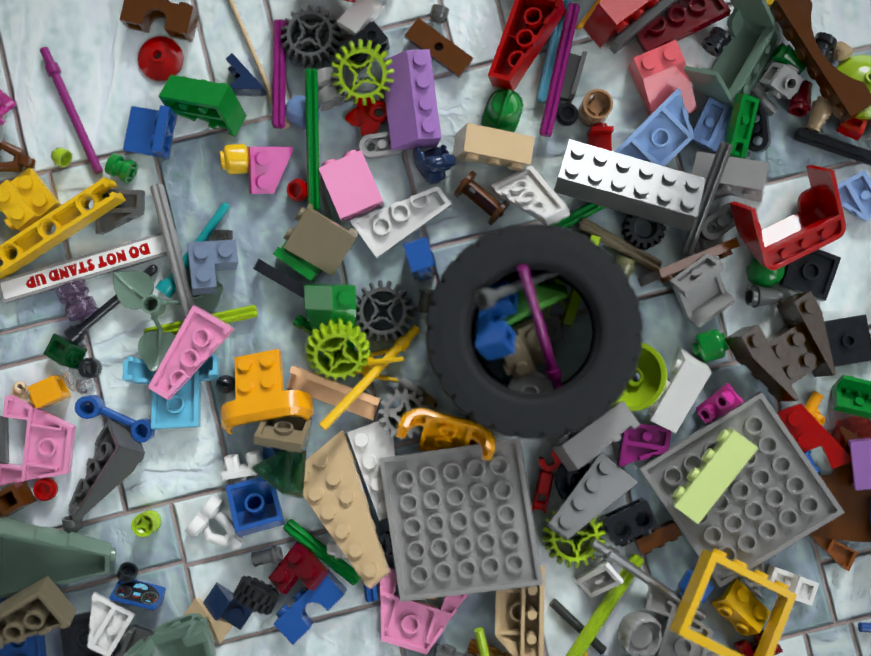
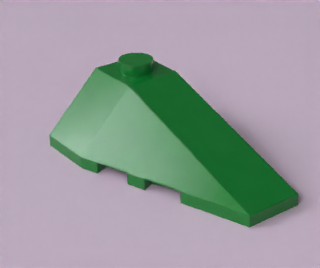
(330, 302)

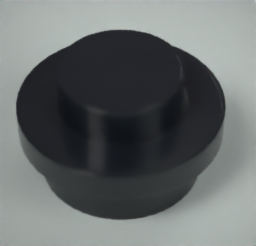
(567, 114)

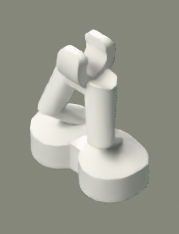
(201, 523)

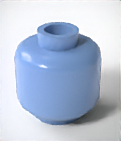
(296, 111)

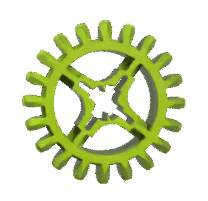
(372, 79)
(344, 361)
(575, 556)

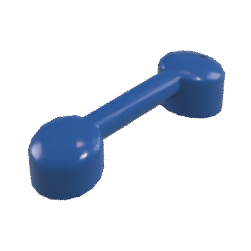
(140, 429)

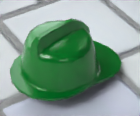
(503, 110)

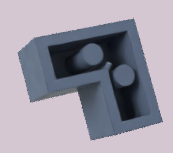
(207, 258)

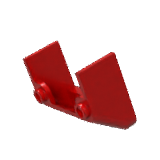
(813, 227)

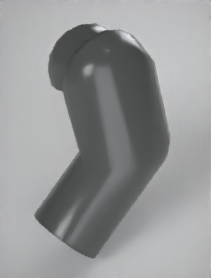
(758, 92)

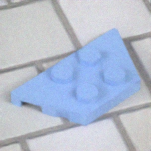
(661, 133)

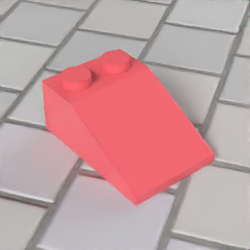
(660, 74)

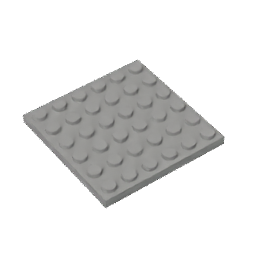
(768, 502)
(460, 521)

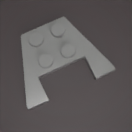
(672, 643)

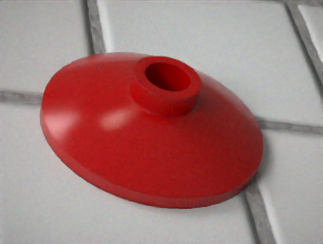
(169, 62)

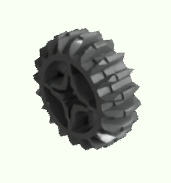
(323, 24)
(369, 296)

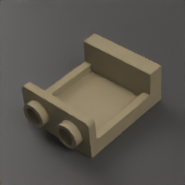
(319, 240)

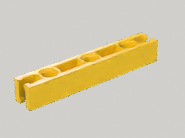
(67, 219)

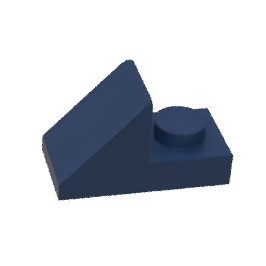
(245, 82)
(222, 604)

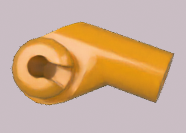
(812, 406)

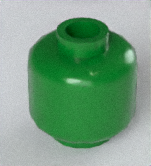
(710, 345)

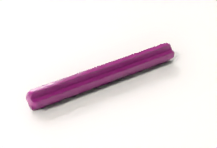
(278, 76)

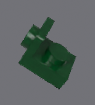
(64, 351)

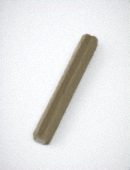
(620, 245)

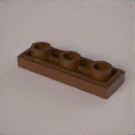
(450, 56)

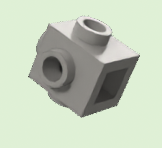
(782, 80)

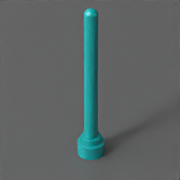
(168, 285)

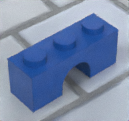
(420, 259)
(495, 336)
(294, 621)

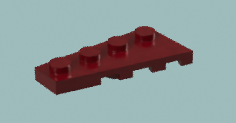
(681, 21)

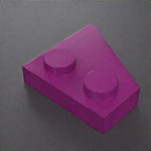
(643, 443)

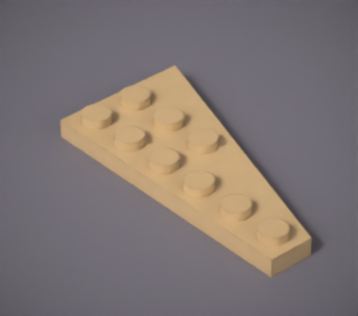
(340, 503)

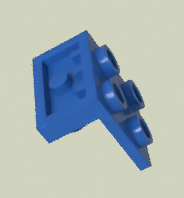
(150, 131)

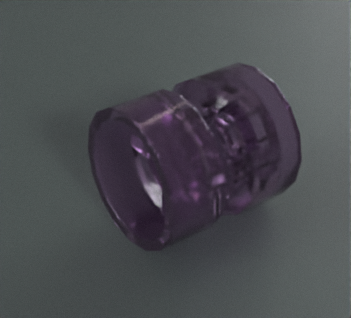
(75, 297)

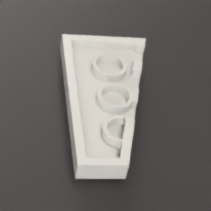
(395, 223)

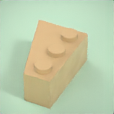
(493, 147)

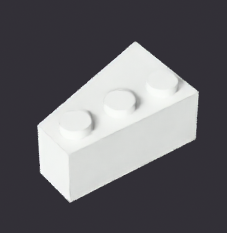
(682, 388)

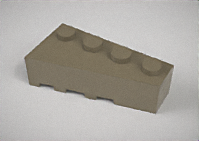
(34, 612)

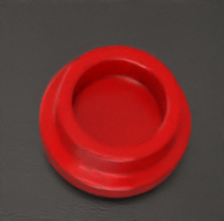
(297, 190)
(45, 489)

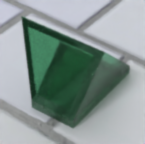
(284, 472)

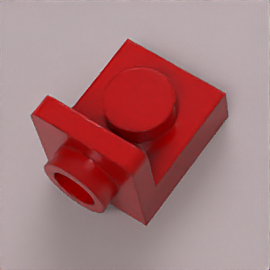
(600, 136)

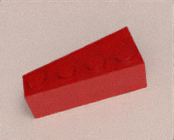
(613, 17)
(522, 40)

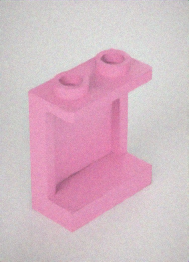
(351, 185)

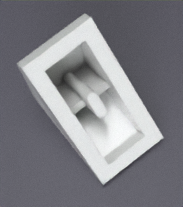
(599, 578)

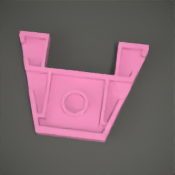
(47, 443)
(413, 622)

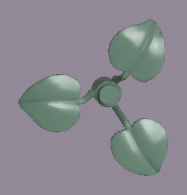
(135, 292)

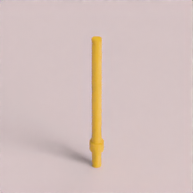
(400, 345)

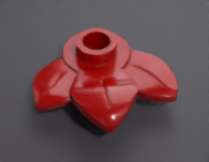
(365, 117)

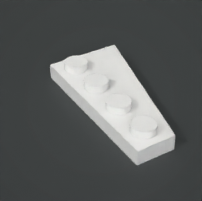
(532, 195)
(369, 445)

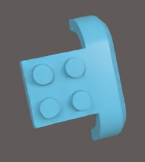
(185, 406)

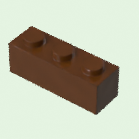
(662, 534)

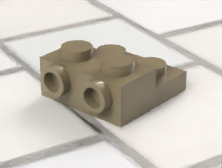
(527, 351)
(284, 433)

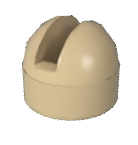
(842, 52)

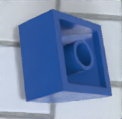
(254, 506)

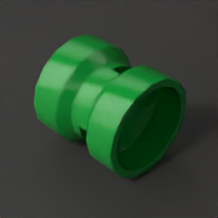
(122, 168)

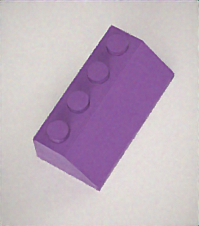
(412, 102)

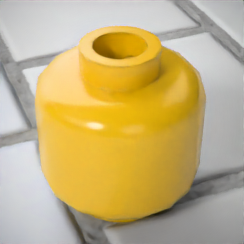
(234, 159)

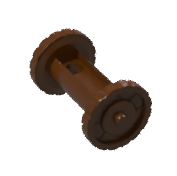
(481, 198)

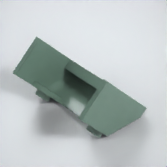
(746, 56)

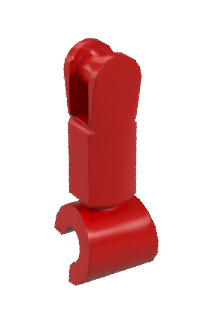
(545, 482)

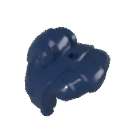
(433, 163)

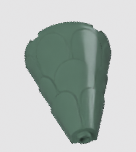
(37, 551)
(178, 637)

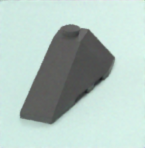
(112, 463)

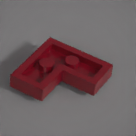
(296, 565)

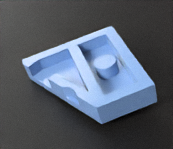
(856, 195)

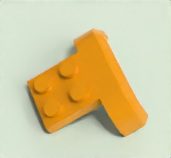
(262, 392)
(446, 431)

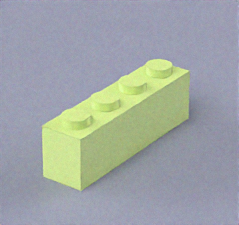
(713, 474)

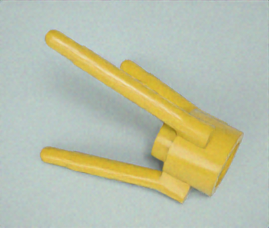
(372, 362)

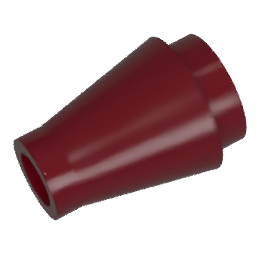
(801, 101)

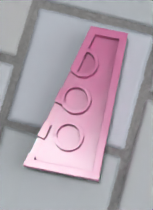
(192, 346)

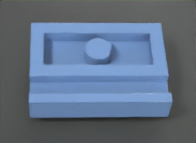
(712, 125)

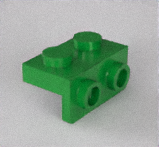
(852, 396)

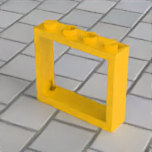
(695, 591)

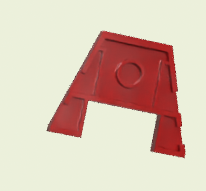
(811, 434)

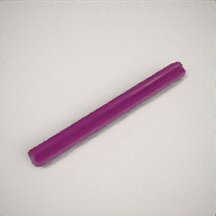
(559, 70)

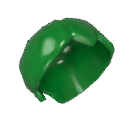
(762, 276)

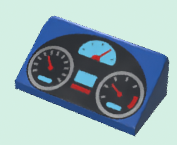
(139, 594)

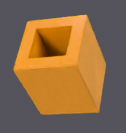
(48, 391)

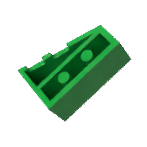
(205, 101)

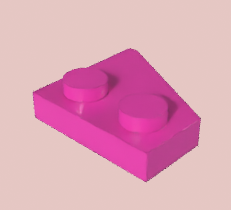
(266, 168)

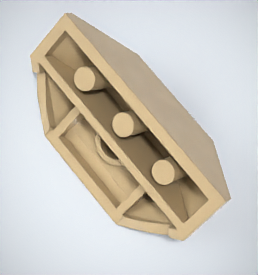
(521, 619)

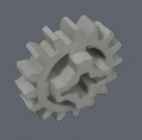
(392, 412)

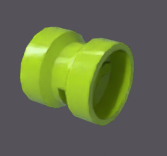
(141, 525)

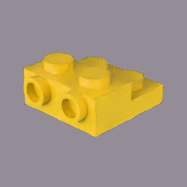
(25, 200)

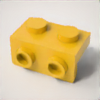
(742, 609)

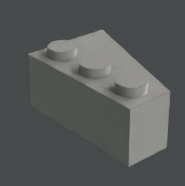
(740, 177)
(587, 443)

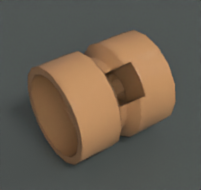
(595, 107)

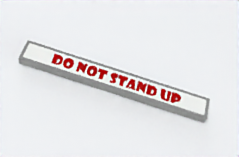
(83, 267)

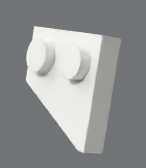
(107, 624)

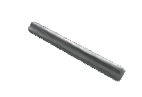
(710, 188)

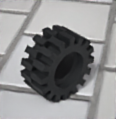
(638, 241)
(256, 595)

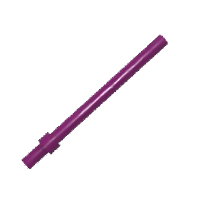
(54, 71)
(553, 371)

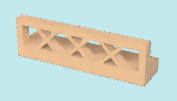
(332, 392)

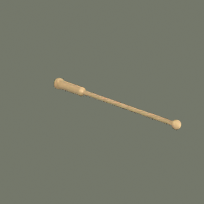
(254, 55)

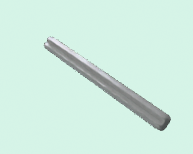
(172, 248)

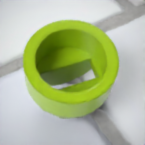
(61, 157)

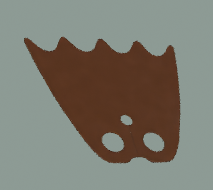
(855, 522)

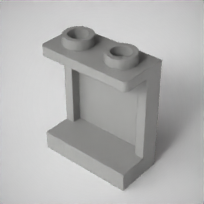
(702, 290)

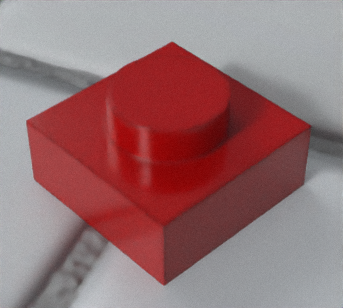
(853, 128)

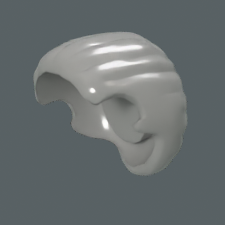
(639, 634)

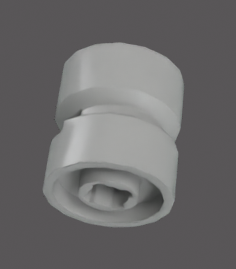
(328, 93)

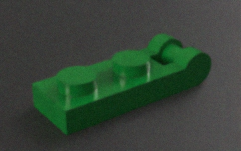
(741, 124)

